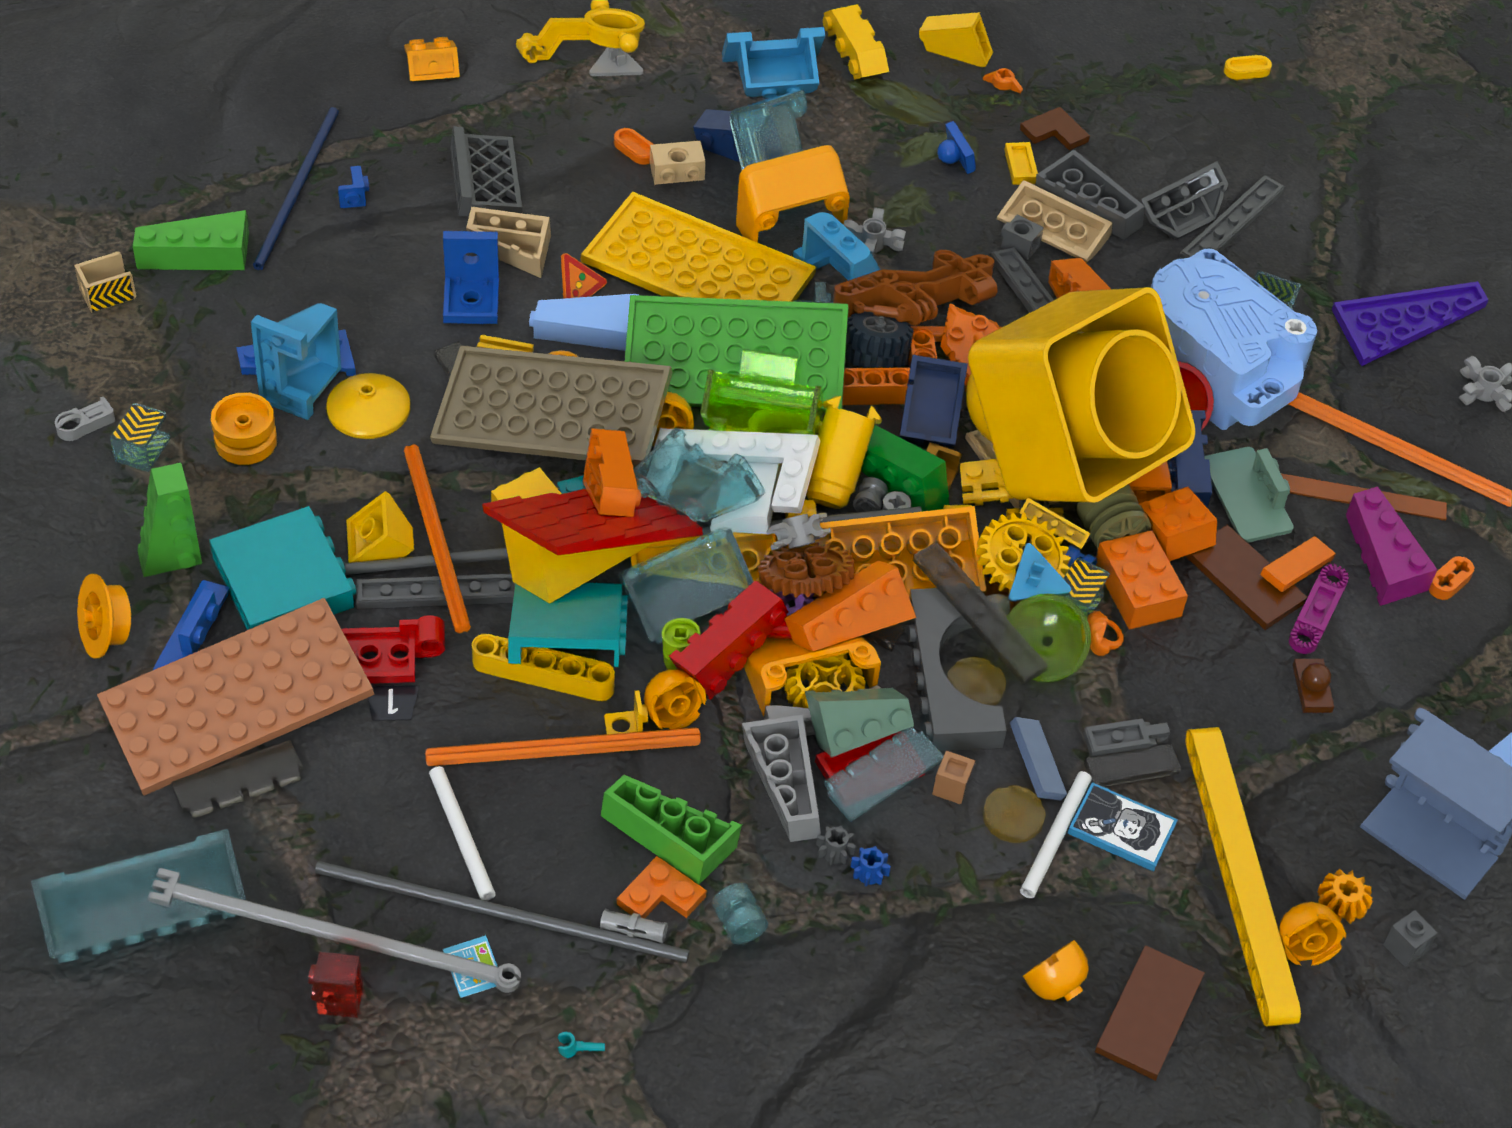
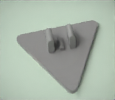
(615, 63)

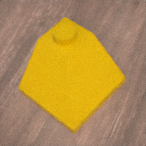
(379, 531)

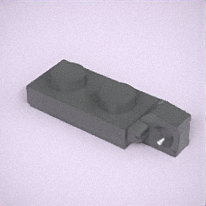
(1124, 736)

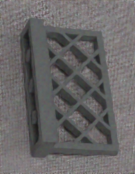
(462, 156)

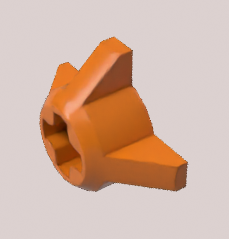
(1003, 80)

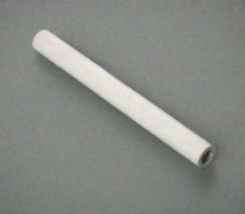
(462, 834)
(1056, 834)

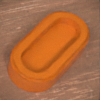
(633, 145)

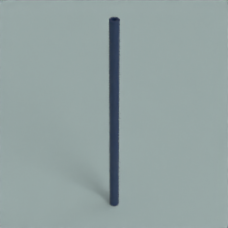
(295, 189)

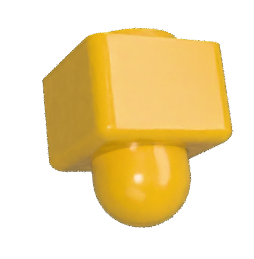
(1080, 395)

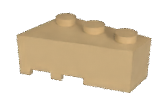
(521, 237)

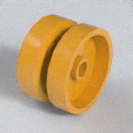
(244, 428)

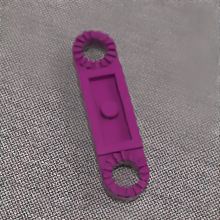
(1318, 609)

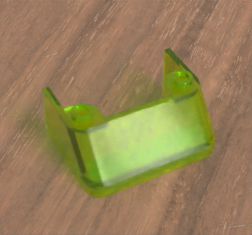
(757, 411)

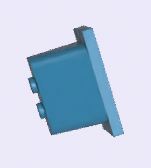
(776, 65)
(831, 242)
(296, 357)

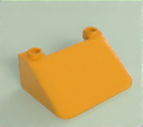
(767, 664)

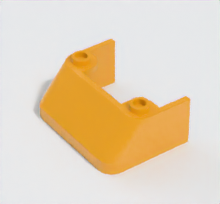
(787, 184)

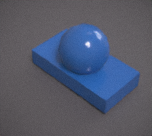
(956, 149)

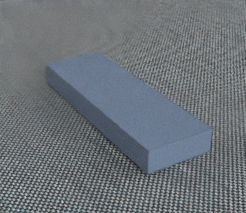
(1038, 758)

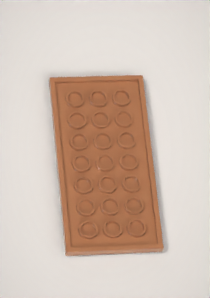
(234, 695)

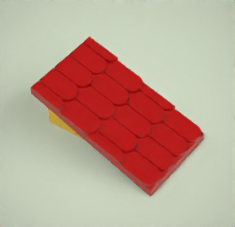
(564, 541)

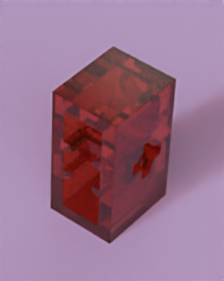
(337, 984)

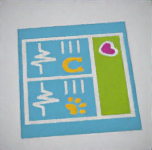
(476, 950)

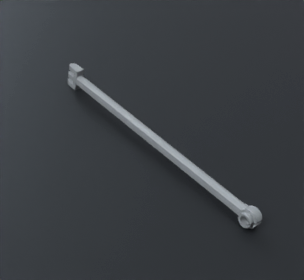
(330, 931)

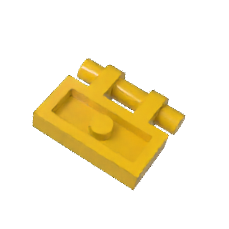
(981, 476)

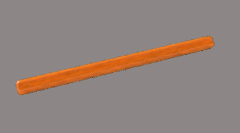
(1403, 449)
(437, 539)
(562, 746)

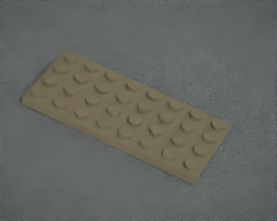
(548, 402)

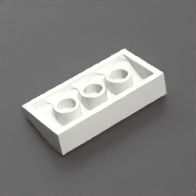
(756, 516)

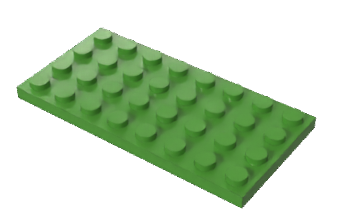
(713, 332)

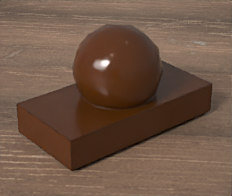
(1313, 685)

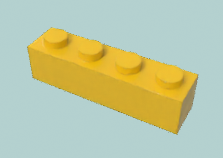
(1065, 528)

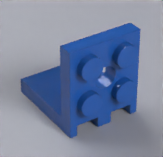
(471, 277)

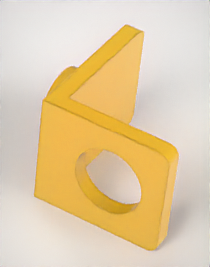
(634, 718)

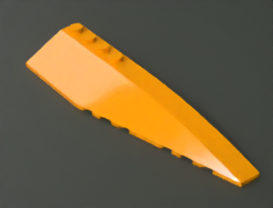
(870, 539)

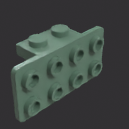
(1251, 492)

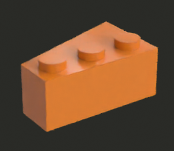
(610, 474)

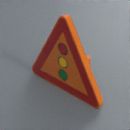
(579, 279)

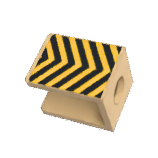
(105, 282)

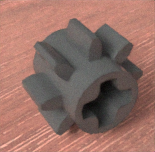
(835, 845)

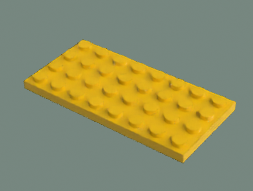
(691, 257)

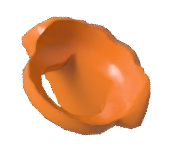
(1099, 644)

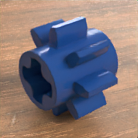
(870, 866)

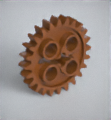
(806, 570)

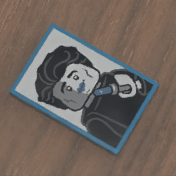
(1122, 826)

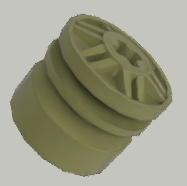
(1113, 516)

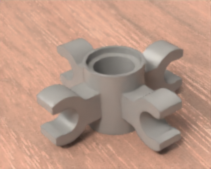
(874, 233)
(1487, 384)
(798, 531)

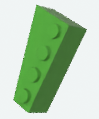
(194, 243)

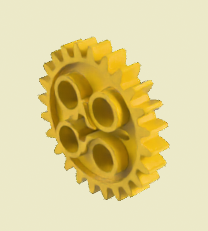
(1005, 542)

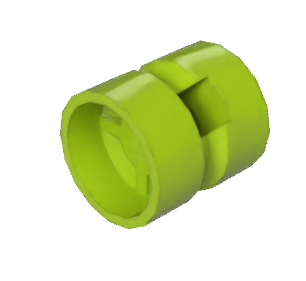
(675, 636)

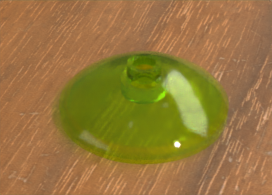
(1062, 621)

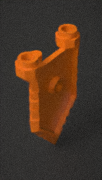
(962, 332)

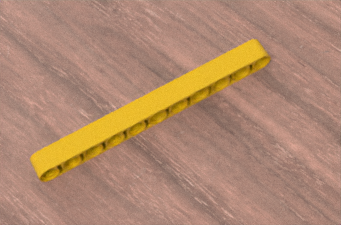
(1243, 878)

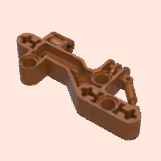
(916, 294)

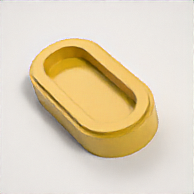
(1247, 67)

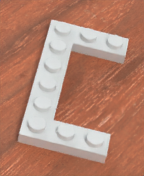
(793, 451)

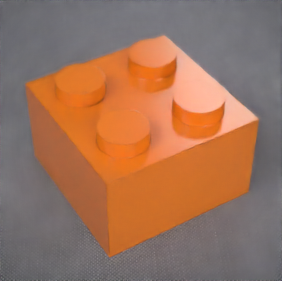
(1181, 523)

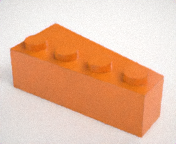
(1073, 276)
(865, 605)

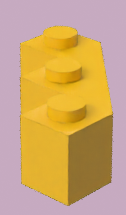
(856, 41)

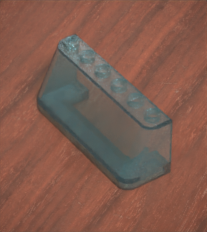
(111, 900)

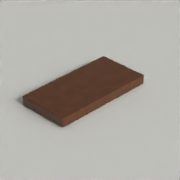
(1237, 571)
(1149, 1012)

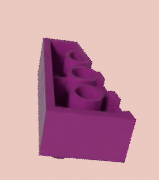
(1388, 548)

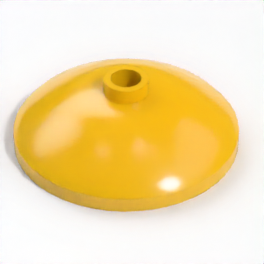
(368, 406)

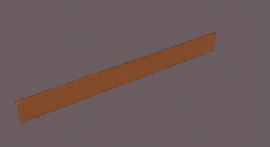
(1344, 494)

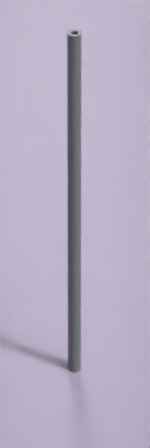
(502, 911)

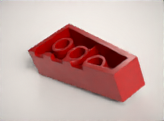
(731, 638)

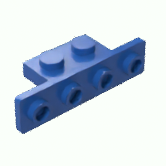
(194, 622)

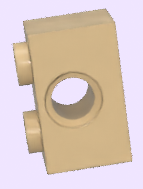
(677, 162)

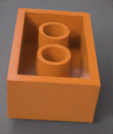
(1141, 579)

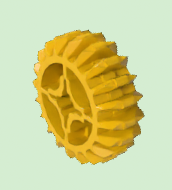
(822, 677)

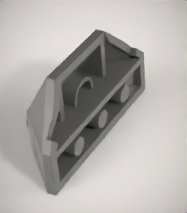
(1187, 202)

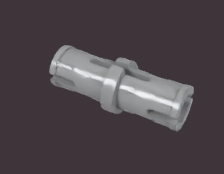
(633, 925)

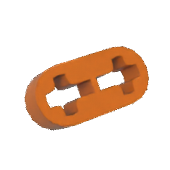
(1447, 574)

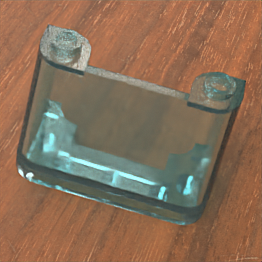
(768, 128)
(694, 481)
(686, 581)

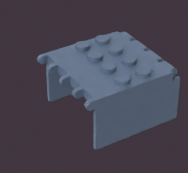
(1446, 806)

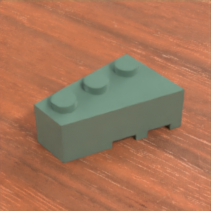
(856, 717)

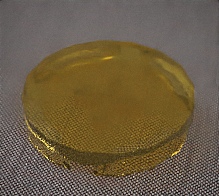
(978, 680)
(1014, 814)

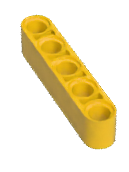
(556, 668)

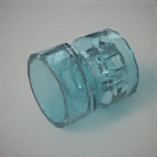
(740, 914)

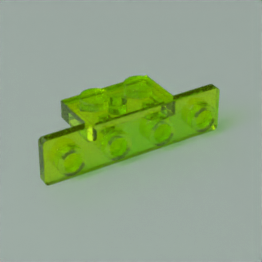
(768, 373)

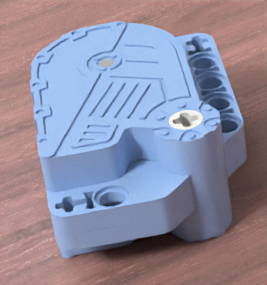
(1235, 336)

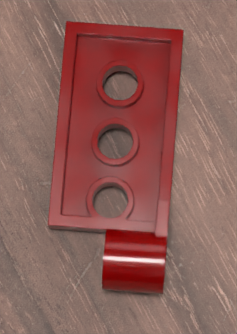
(416, 637)

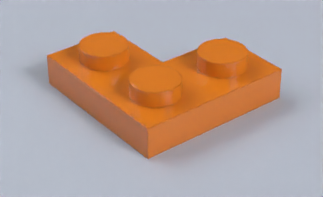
(661, 883)

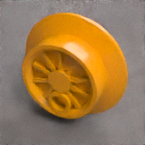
(102, 615)

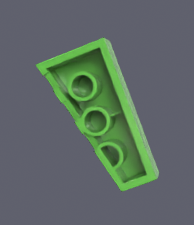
(169, 526)
(669, 828)

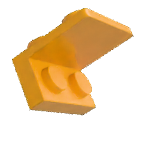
(432, 59)

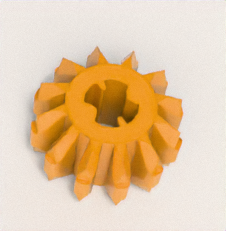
(1345, 895)

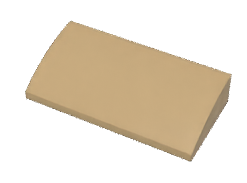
(1064, 223)

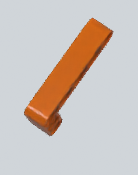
(885, 385)

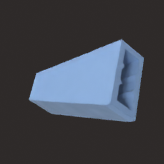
(583, 320)

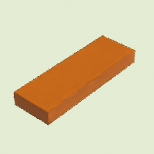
(1297, 564)

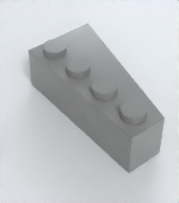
(784, 767)

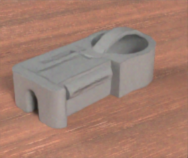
(89, 419)

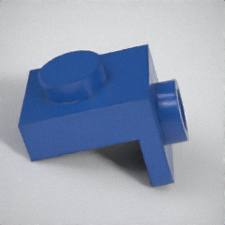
(354, 194)

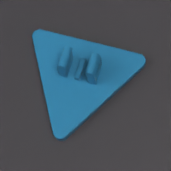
(1036, 577)

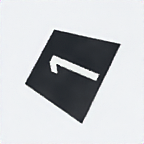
(393, 702)

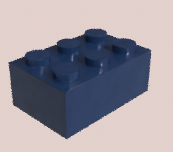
(933, 401)

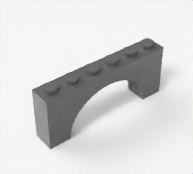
(950, 716)

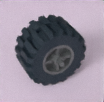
(877, 341)

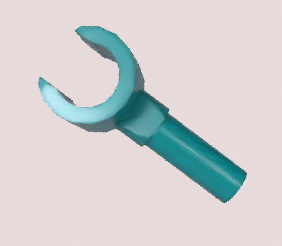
(571, 1050)

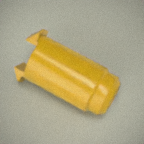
(840, 454)

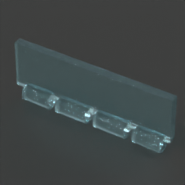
(887, 773)

